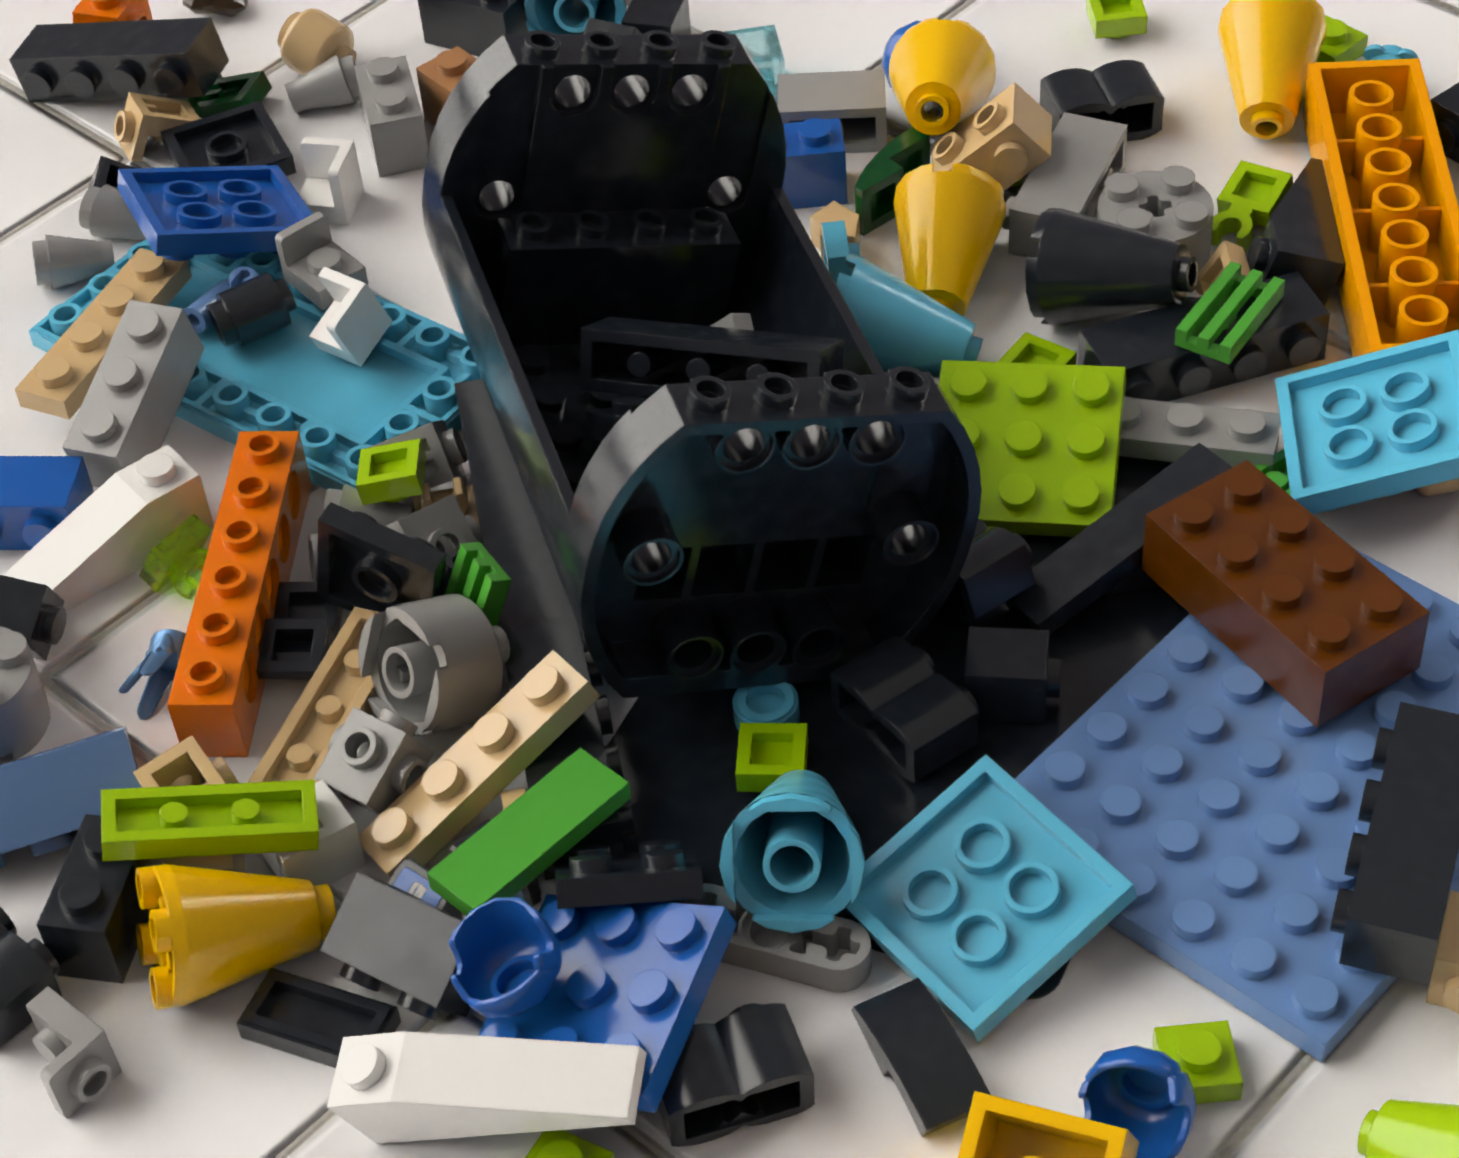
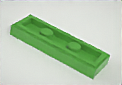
(530, 833)

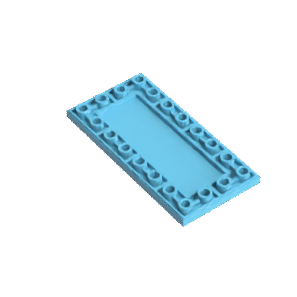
(295, 386)

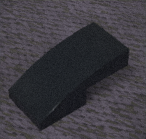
(298, 633)
(921, 1053)

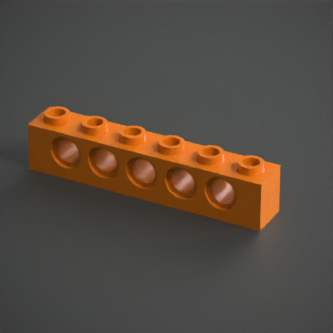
(248, 555)

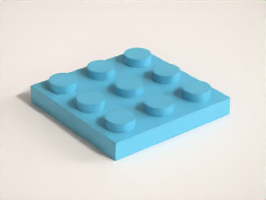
(1372, 424)
(986, 896)

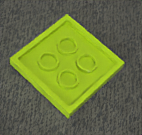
(1040, 440)

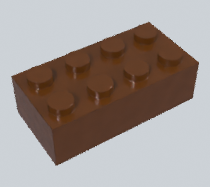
(1284, 592)

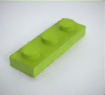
(208, 820)

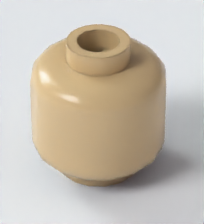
(312, 39)

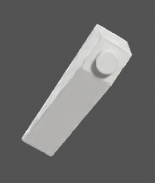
(116, 528)
(475, 1086)

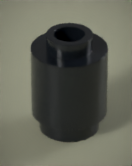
(251, 310)

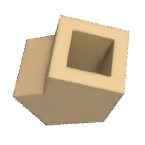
(831, 213)

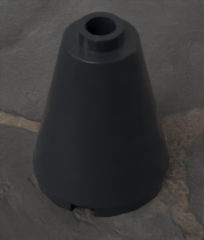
(1102, 269)

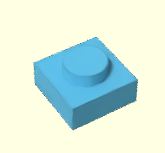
(837, 248)

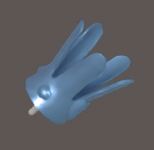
(160, 666)

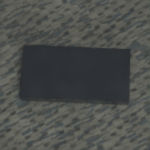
(311, 1017)

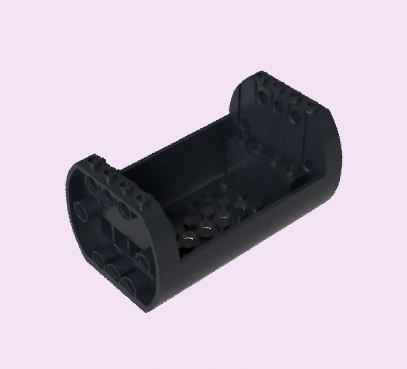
(721, 519)

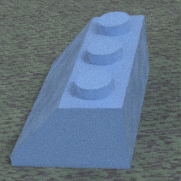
(54, 789)

